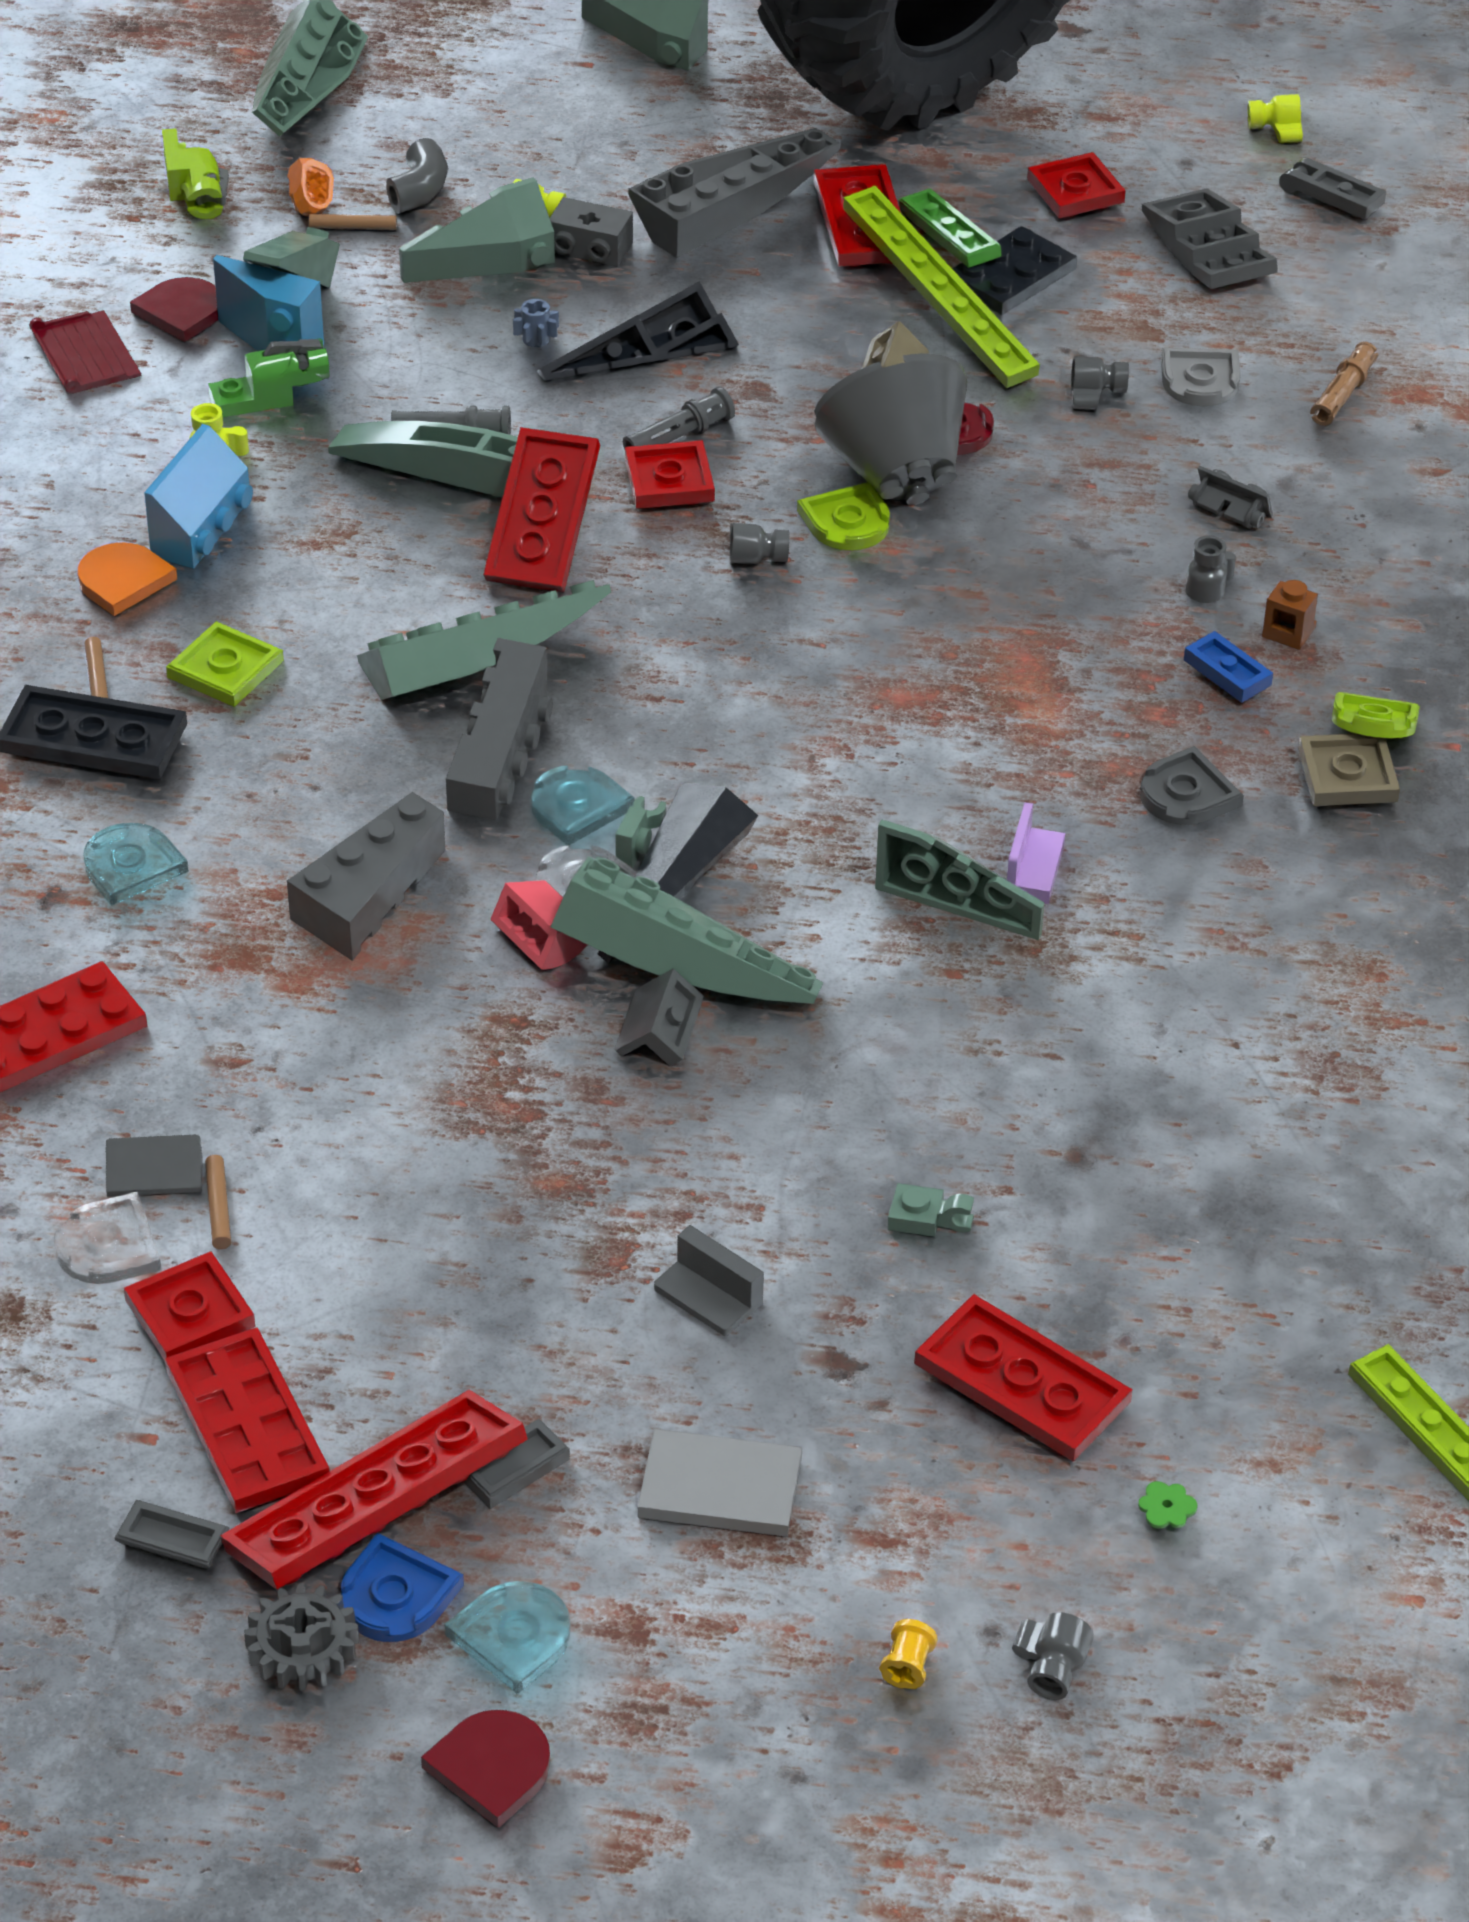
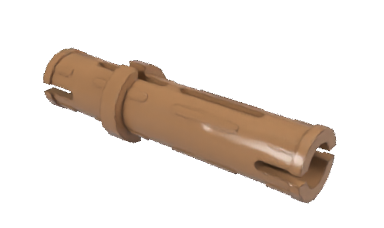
(1350, 374)

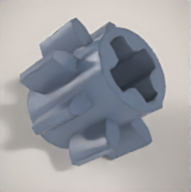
(535, 322)

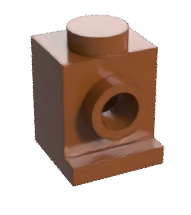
(1292, 604)

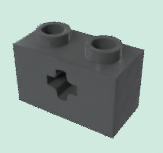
(592, 231)

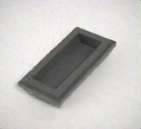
(171, 1534)

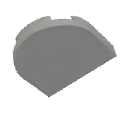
(1200, 374)

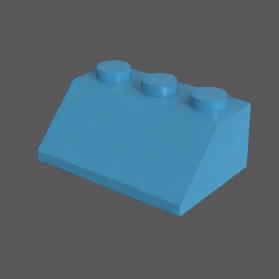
(196, 499)

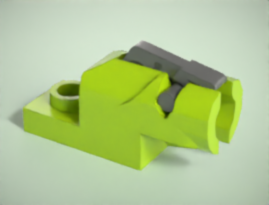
(194, 177)

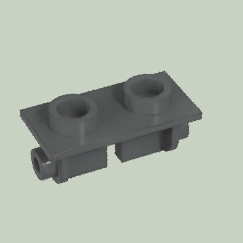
(1246, 503)

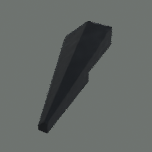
(668, 330)
(693, 836)

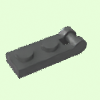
(1333, 188)

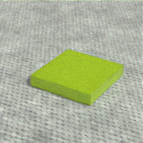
(225, 664)

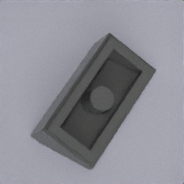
(154, 1165)

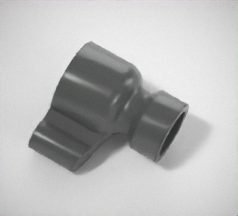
(1091, 376)
(752, 544)
(1209, 570)
(1057, 1648)

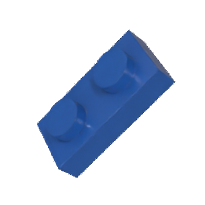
(1228, 666)

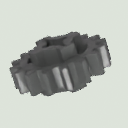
(301, 1636)

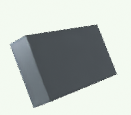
(520, 1466)

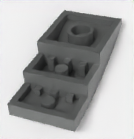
(1209, 238)

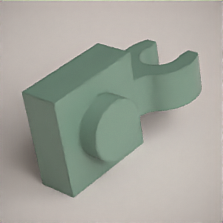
(635, 830)
(924, 1209)

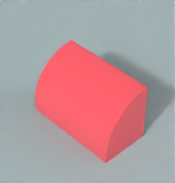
(525, 916)

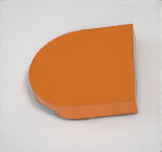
(123, 575)

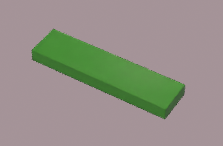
(949, 228)

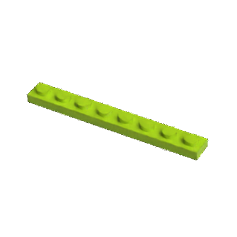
(941, 287)

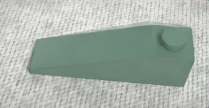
(662, 29)
(495, 238)
(299, 254)
(945, 878)

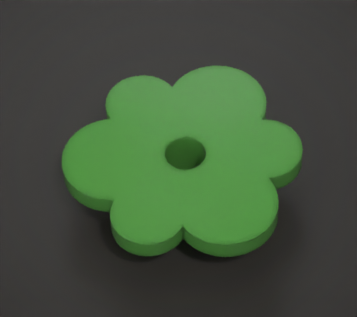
(1167, 1505)

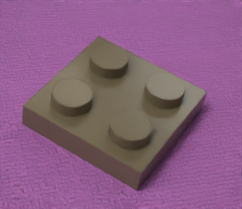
(1348, 769)

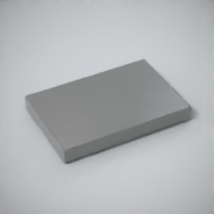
(720, 1482)

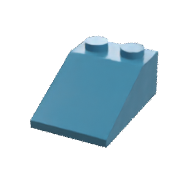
(266, 303)

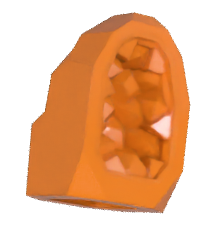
(310, 186)

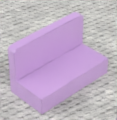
(1035, 857)

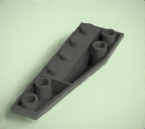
(726, 189)

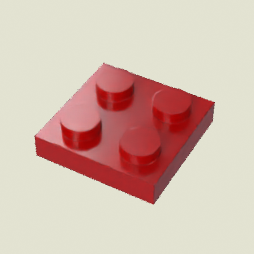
(1076, 185)
(669, 474)
(189, 1306)

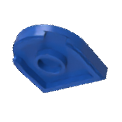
(397, 1590)

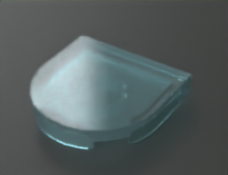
(577, 802)
(131, 860)
(513, 1631)

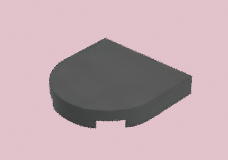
(1187, 789)

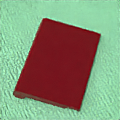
(84, 350)

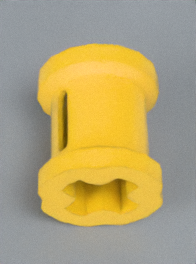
(908, 1654)

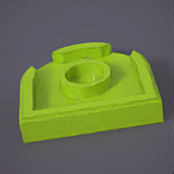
(846, 517)
(1375, 716)

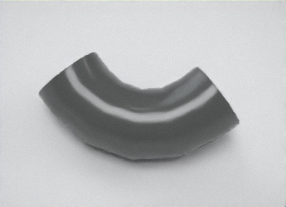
(423, 179)

